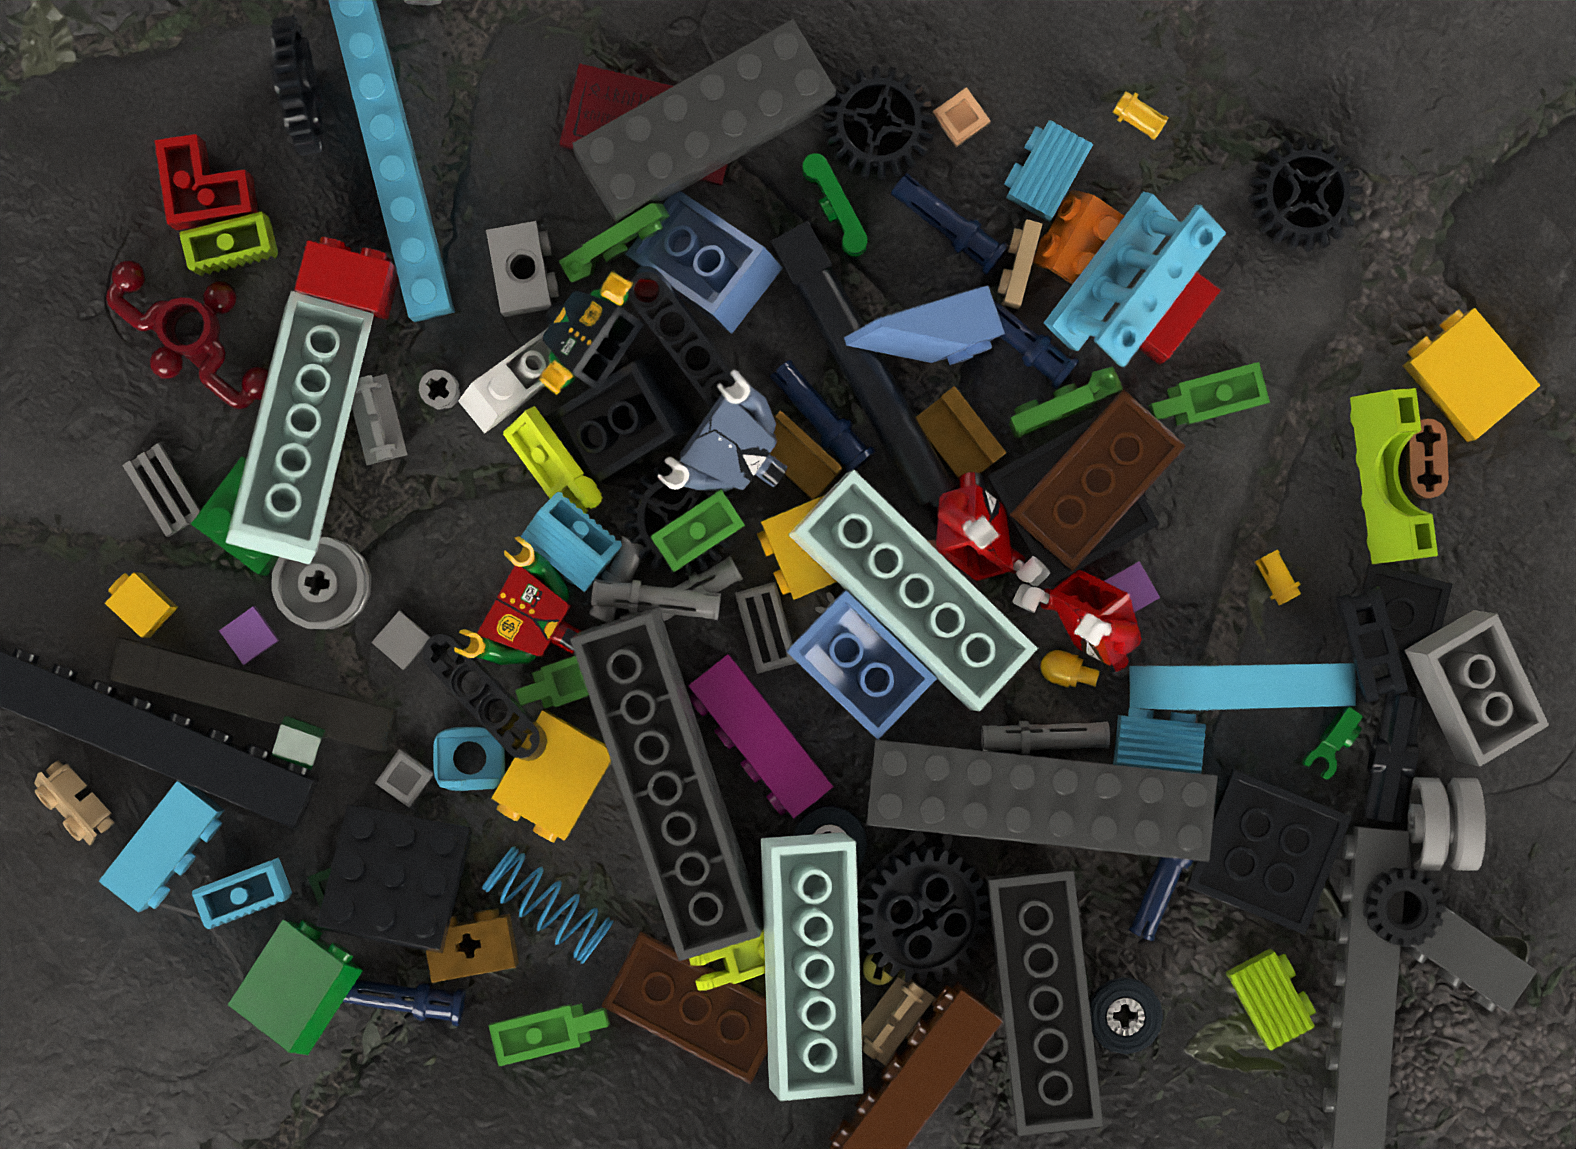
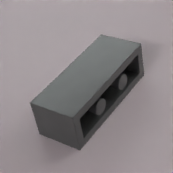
(1475, 960)

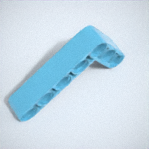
(1242, 686)

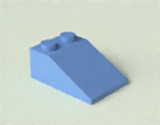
(707, 261)
(935, 331)
(861, 664)

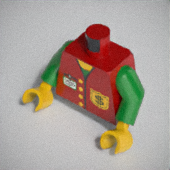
(525, 614)

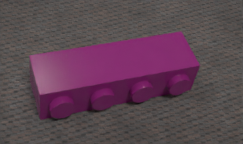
(760, 736)

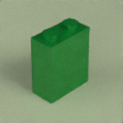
(296, 986)

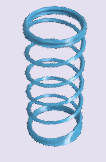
(507, 863)

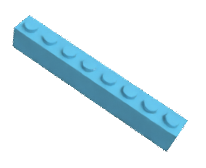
(392, 158)

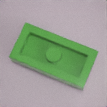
(697, 530)

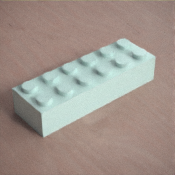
(300, 428)
(913, 591)
(812, 966)

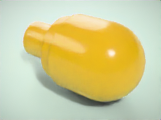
(1067, 669)

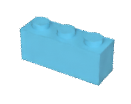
(163, 847)

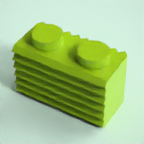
(229, 243)
(1271, 998)

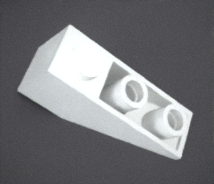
(507, 385)

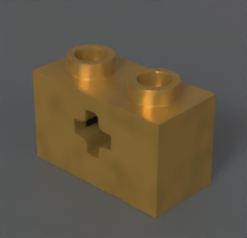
(494, 953)

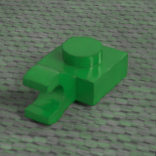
(1340, 732)

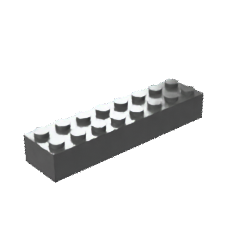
(668, 783)
(1042, 800)

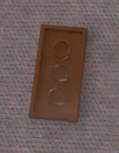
(1097, 480)
(715, 1024)

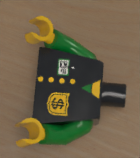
(589, 335)

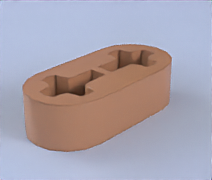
(1437, 461)

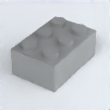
(1476, 687)

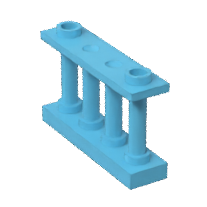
(1117, 264)

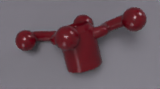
(205, 353)

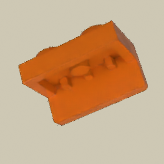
(1076, 235)

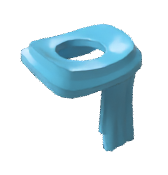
(447, 773)

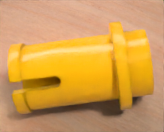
(1139, 115)
(1278, 578)

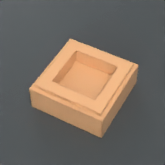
(961, 117)

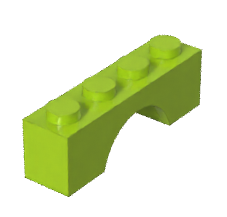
(1382, 428)

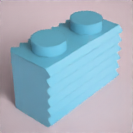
(1048, 170)
(571, 541)
(1159, 742)
(242, 893)

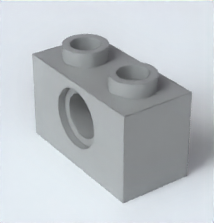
(507, 247)

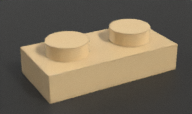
(1023, 245)

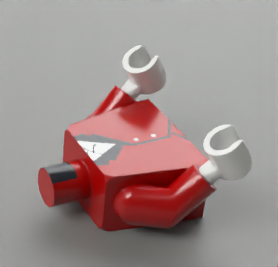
(976, 534)
(1094, 614)

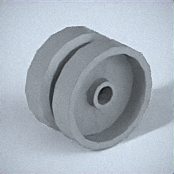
(301, 600)
(1446, 823)

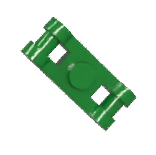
(835, 204)

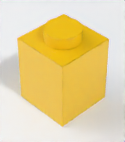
(140, 603)

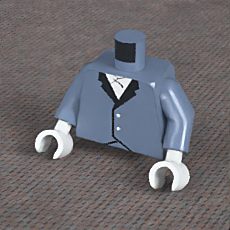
(729, 444)

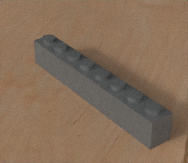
(1365, 997)

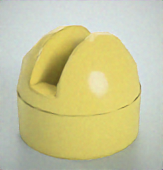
(869, 970)

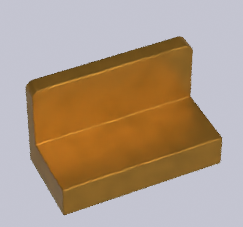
(959, 434)
(805, 460)

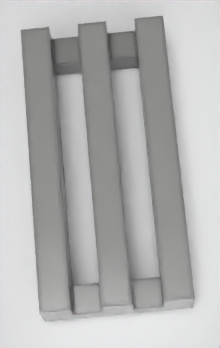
(144, 460)
(757, 592)

